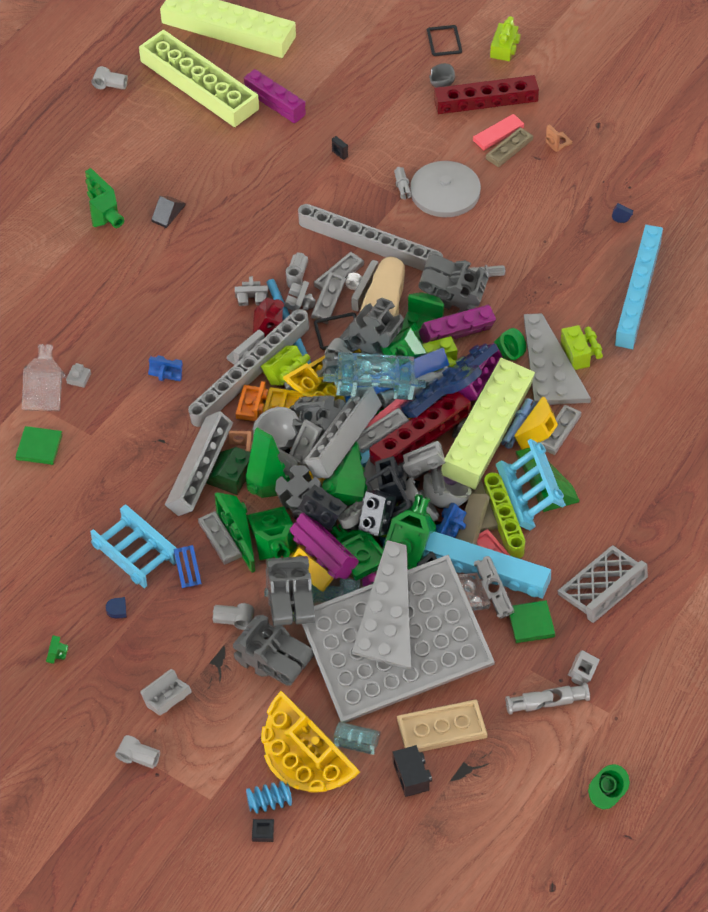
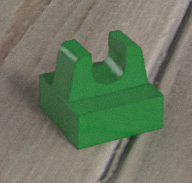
(56, 650)

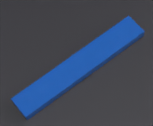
(423, 364)

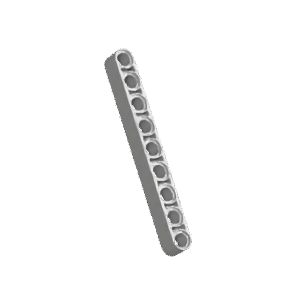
(364, 236)
(248, 367)

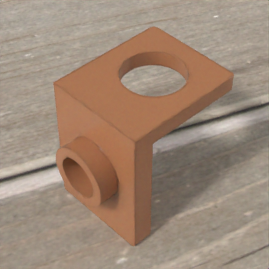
(553, 139)
(247, 435)

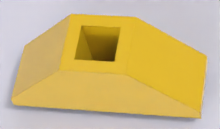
(538, 424)
(319, 574)

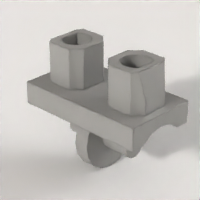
(251, 290)
(299, 291)

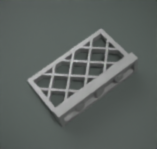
(617, 589)

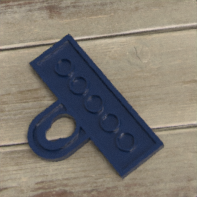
(452, 381)

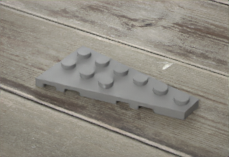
(553, 371)
(386, 622)

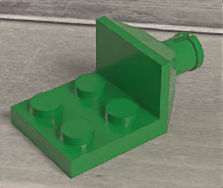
(102, 202)
(422, 308)
(405, 343)
(412, 529)
(272, 533)
(363, 547)

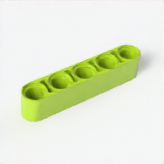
(507, 525)

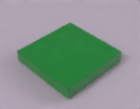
(39, 445)
(531, 622)

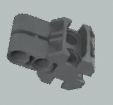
(453, 282)
(373, 327)
(318, 410)
(293, 492)
(289, 590)
(271, 651)

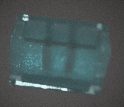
(356, 738)

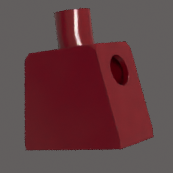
(268, 313)

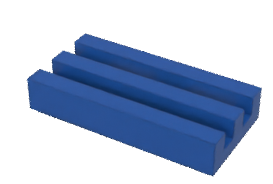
(195, 566)

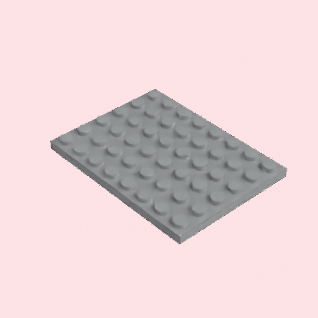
(442, 641)

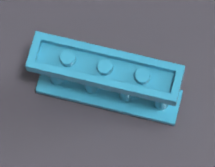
(513, 485)
(141, 530)

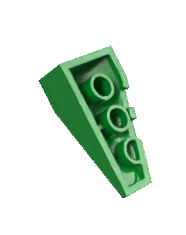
(264, 466)
(348, 478)
(570, 496)
(234, 518)

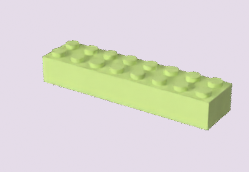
(231, 24)
(199, 78)
(487, 423)

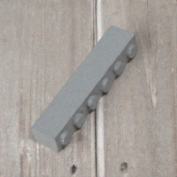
(343, 432)
(199, 463)

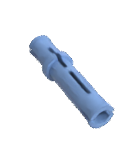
(521, 416)

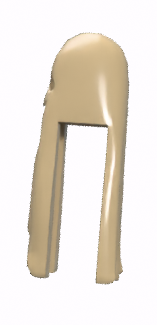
(387, 283)

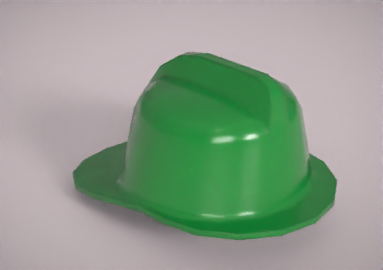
(511, 344)
(608, 786)

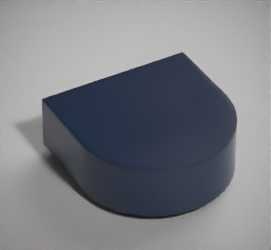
(621, 213)
(116, 608)

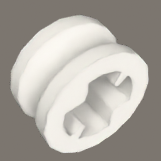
(353, 280)

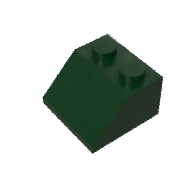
(230, 470)

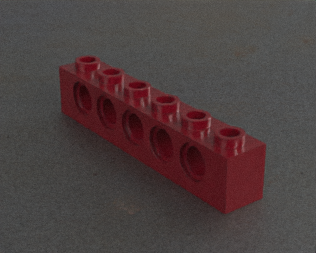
(486, 94)
(423, 428)

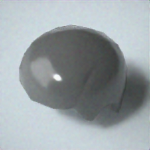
(442, 75)

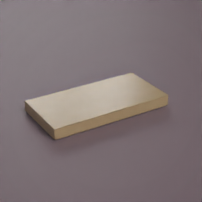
(442, 726)

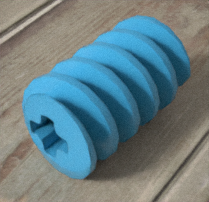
(269, 797)

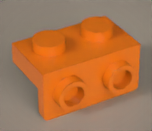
(251, 402)

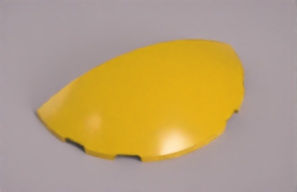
(309, 384)
(301, 751)

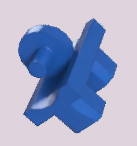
(165, 368)
(452, 521)

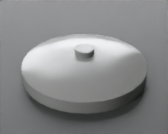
(445, 189)

